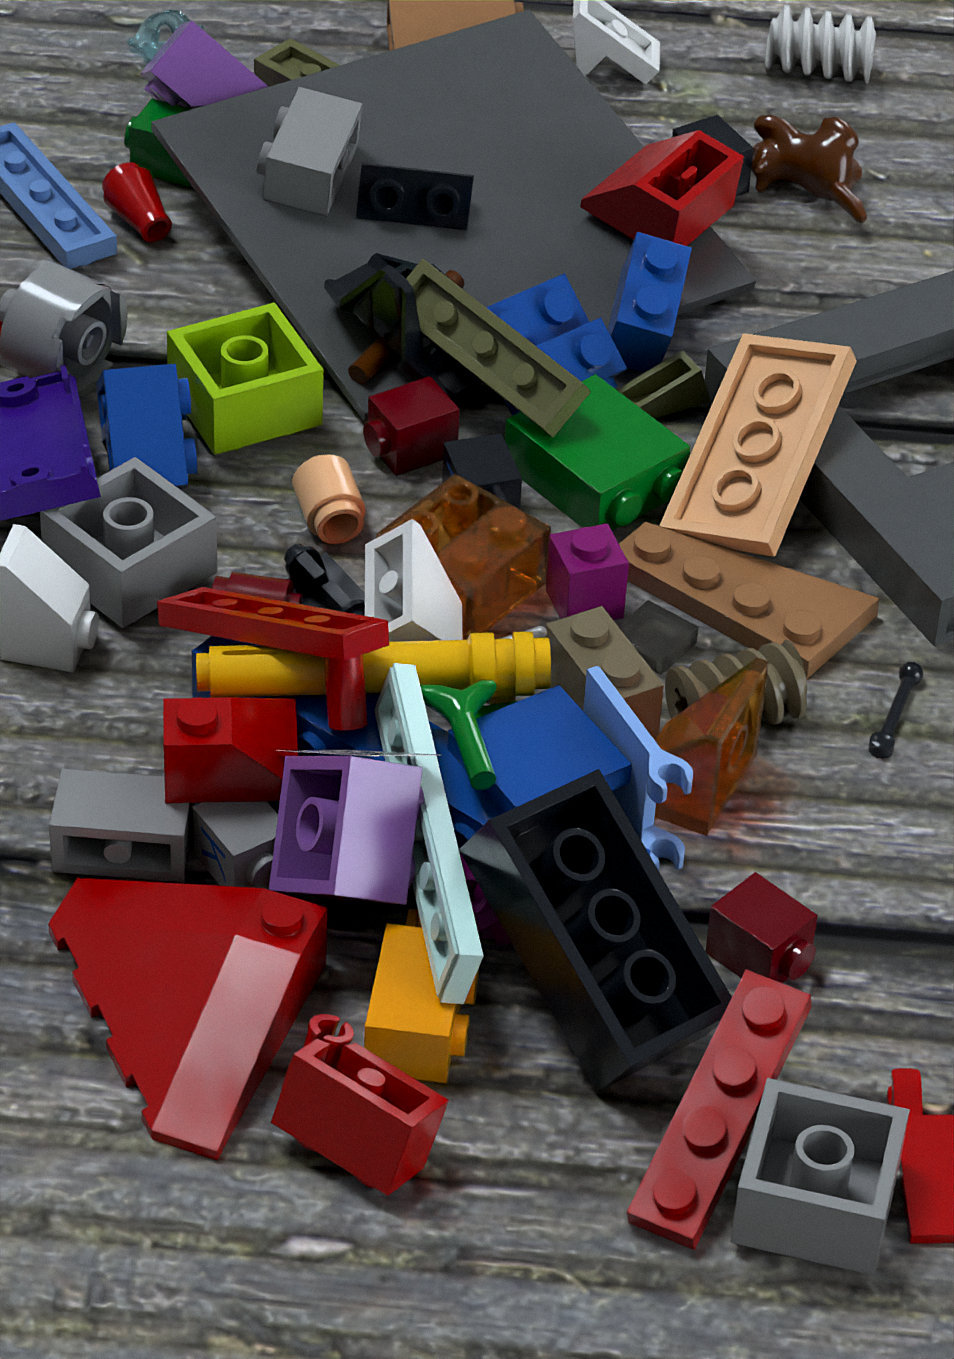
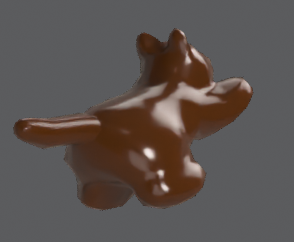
(814, 161)

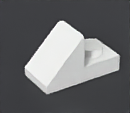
(606, 32)

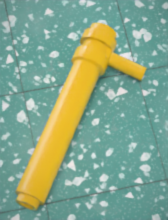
(259, 670)

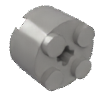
(61, 321)

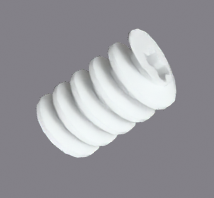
(821, 44)

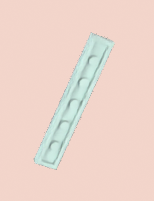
(439, 874)

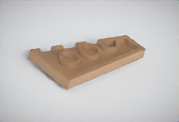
(747, 595)

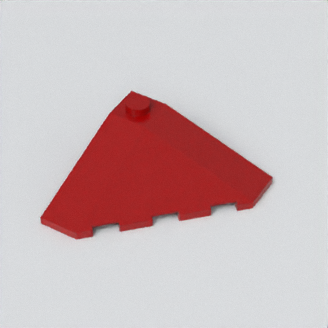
(192, 991)

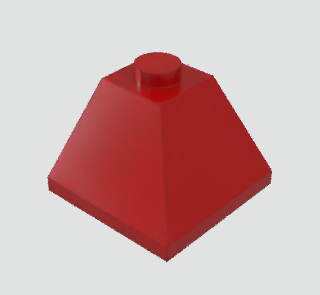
(226, 748)

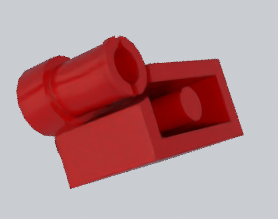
(357, 1108)

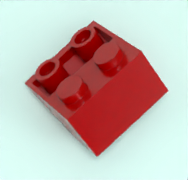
(669, 189)

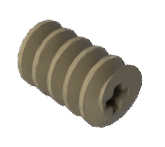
(784, 681)

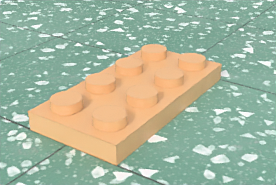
(759, 443)

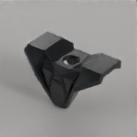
(388, 303)

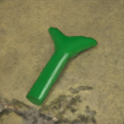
(460, 710)

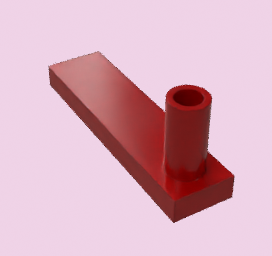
(292, 627)

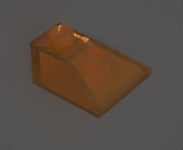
(719, 743)

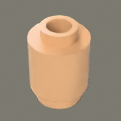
(329, 498)

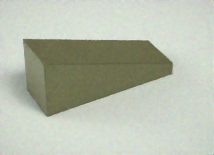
(668, 387)

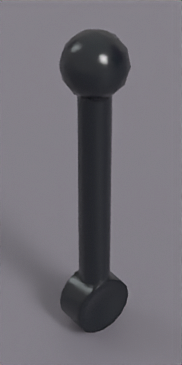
(882, 743)

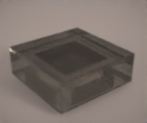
(659, 635)

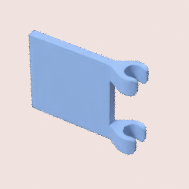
(649, 770)

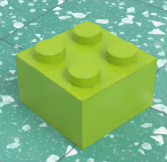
(247, 377)

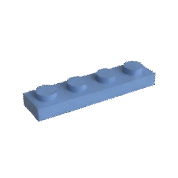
(50, 203)

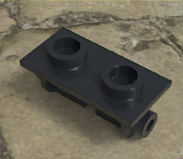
(414, 196)
(322, 581)

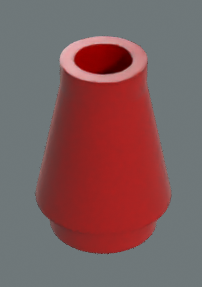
(135, 199)

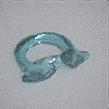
(148, 34)

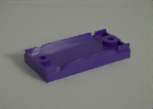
(43, 445)

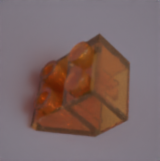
(486, 548)

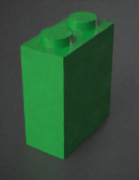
(603, 462)

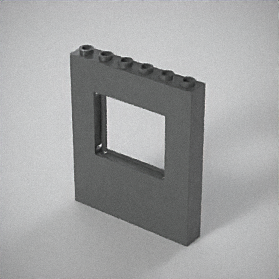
(886, 521)

